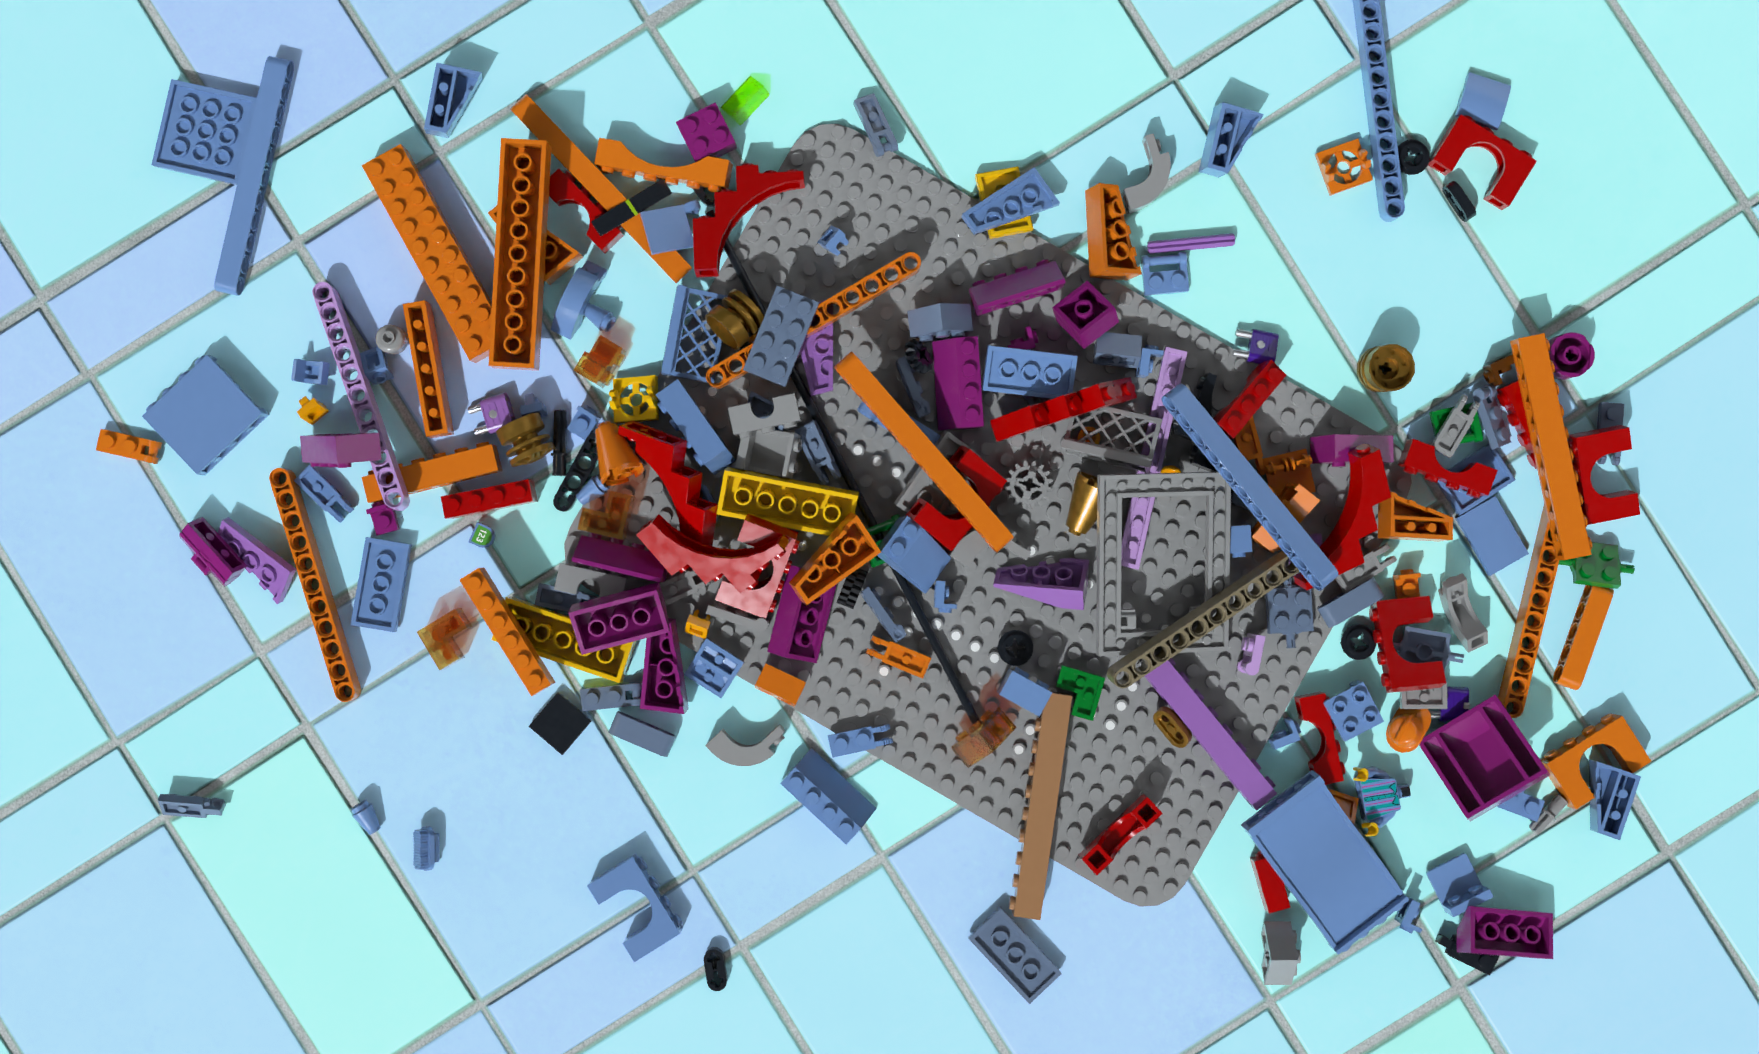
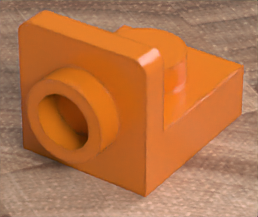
(1406, 584)

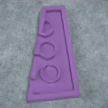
(818, 357)
(268, 566)

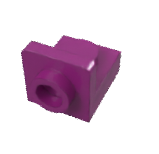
(1029, 344)
(383, 518)

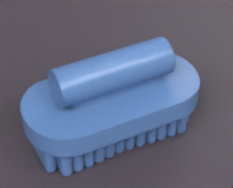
(425, 848)

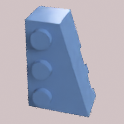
(449, 97)
(1226, 136)

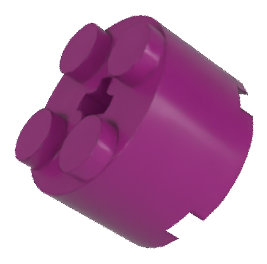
(1580, 355)

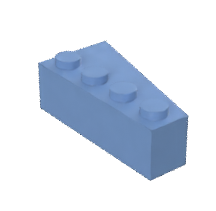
(695, 427)

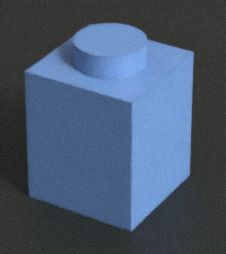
(1240, 540)

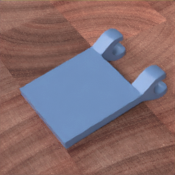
(669, 228)

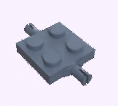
(1289, 611)
(1426, 646)

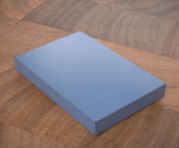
(1490, 457)
(1491, 536)

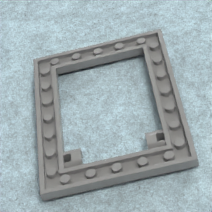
(1119, 639)

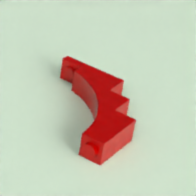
(667, 457)
(1357, 520)

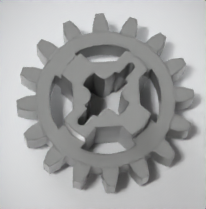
(1026, 495)

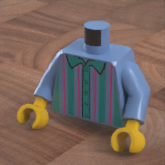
(1378, 797)

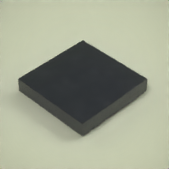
(560, 723)

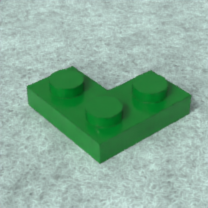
(1087, 690)

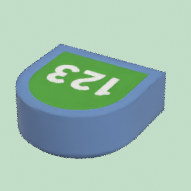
(482, 535)

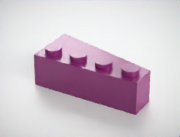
(340, 449)
(663, 674)

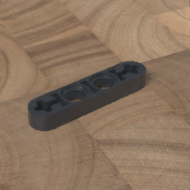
(576, 470)

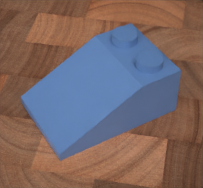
(913, 553)

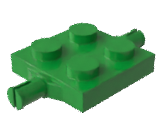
(1600, 568)

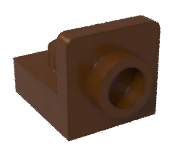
(1492, 370)

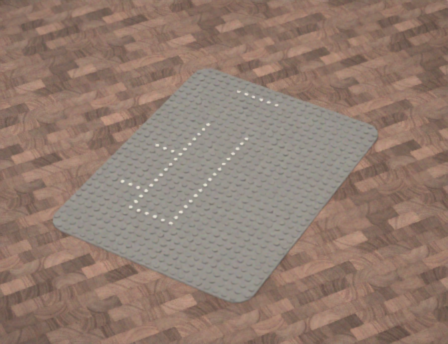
(1107, 762)

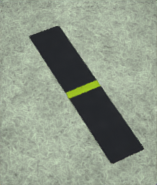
(631, 207)

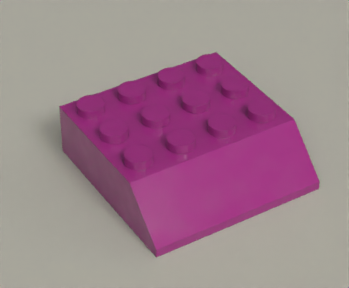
(1483, 758)

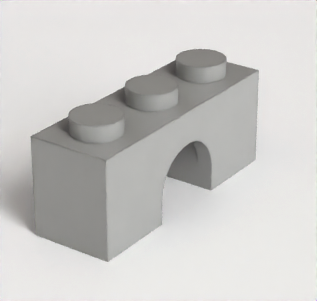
(745, 422)
(571, 576)

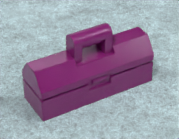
(212, 552)

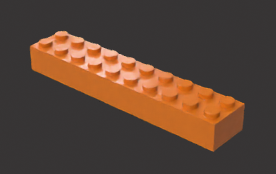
(433, 248)
(520, 254)

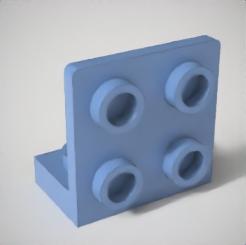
(1353, 711)
(1457, 885)

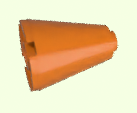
(615, 456)

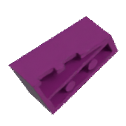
(1334, 448)

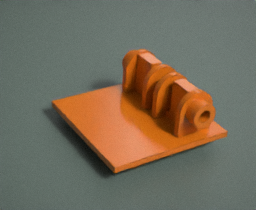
(1291, 468)

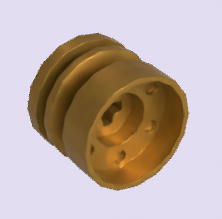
(735, 319)
(1395, 360)
(526, 441)

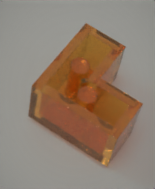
(601, 362)
(613, 521)
(440, 636)
(983, 736)

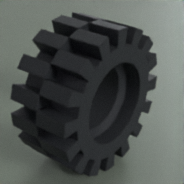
(852, 588)

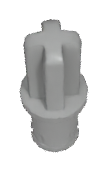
(1548, 814)

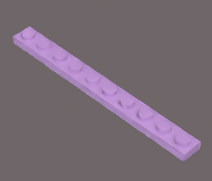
(1141, 507)

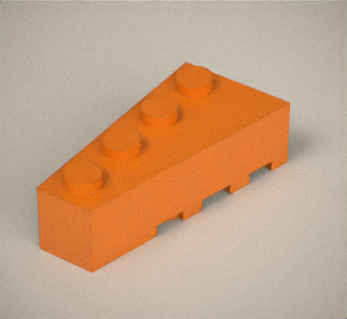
(1108, 235)
(559, 255)
(835, 559)

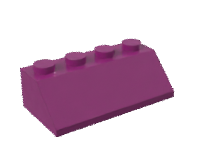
(1016, 287)
(958, 383)
(618, 557)
(619, 618)
(799, 626)
(1506, 933)

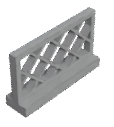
(1109, 455)

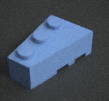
(1613, 798)

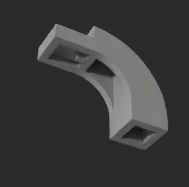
(1143, 194)
(973, 543)
(1461, 614)
(739, 754)

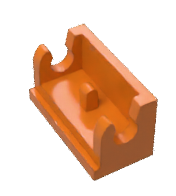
(780, 685)

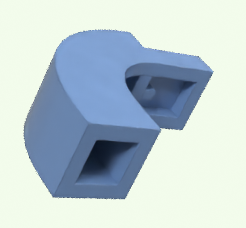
(575, 299)

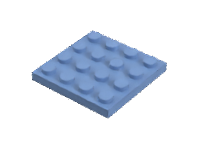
(203, 132)

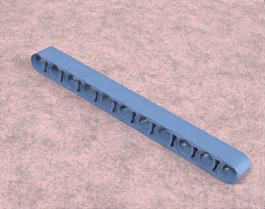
(1375, 111)
(254, 176)
(1250, 487)

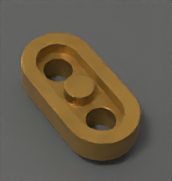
(1172, 727)

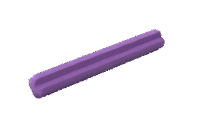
(1191, 243)

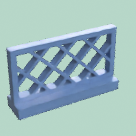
(675, 334)

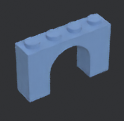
(633, 876)

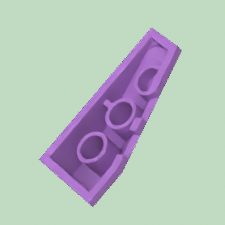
(1055, 584)

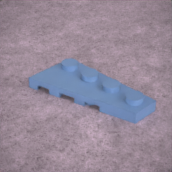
(1014, 201)

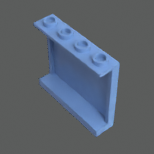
(204, 415)

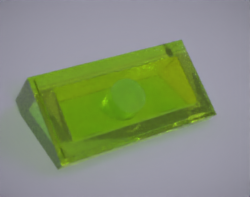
(745, 100)

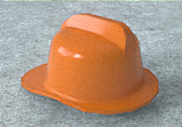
(1408, 729)

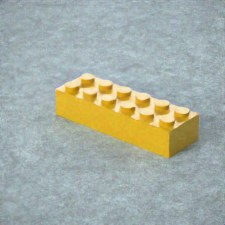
(785, 501)
(555, 640)

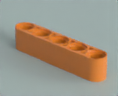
(1583, 636)

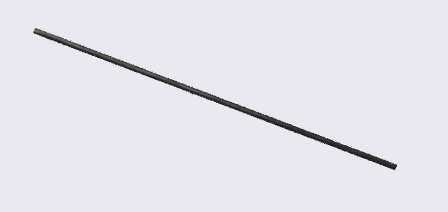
(861, 501)

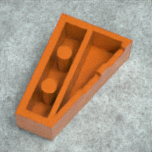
(1297, 501)
(1410, 521)

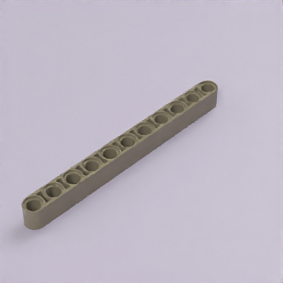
(1205, 623)

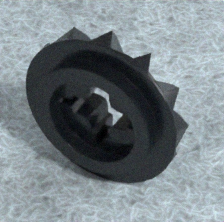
(1420, 162)
(918, 356)
(1007, 640)
(1360, 652)

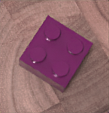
(706, 133)
(1085, 314)

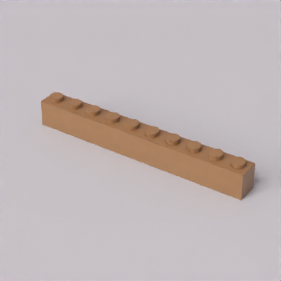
(1041, 807)

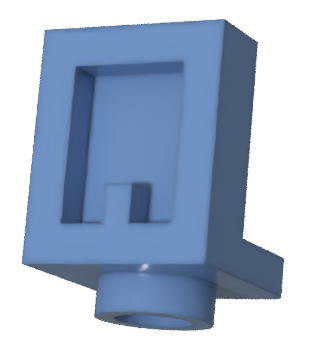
(1146, 364)
(375, 366)
(584, 422)
(940, 593)
(1283, 738)
(1407, 914)

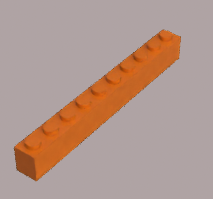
(1551, 447)

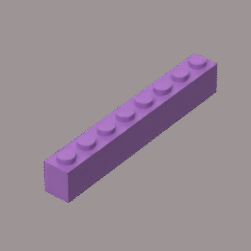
(1212, 735)

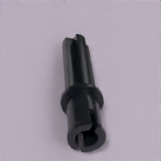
(560, 442)

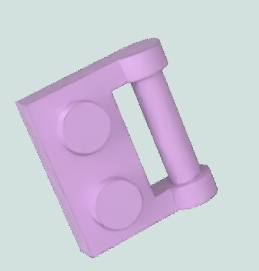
(1252, 654)

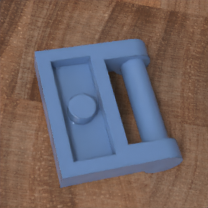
(1165, 281)

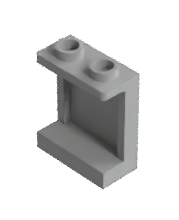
(770, 453)

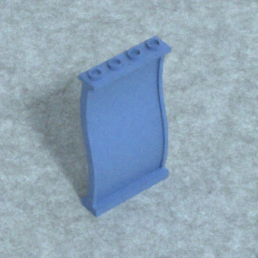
(1325, 862)

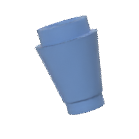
(600, 317)
(592, 490)
(366, 817)

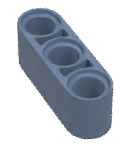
(1350, 603)
(642, 734)

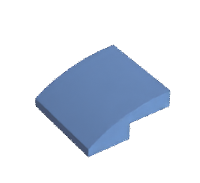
(1483, 100)
(714, 668)

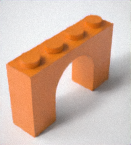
(1565, 761)

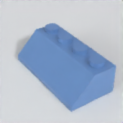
(828, 796)

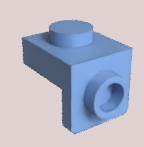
(310, 372)

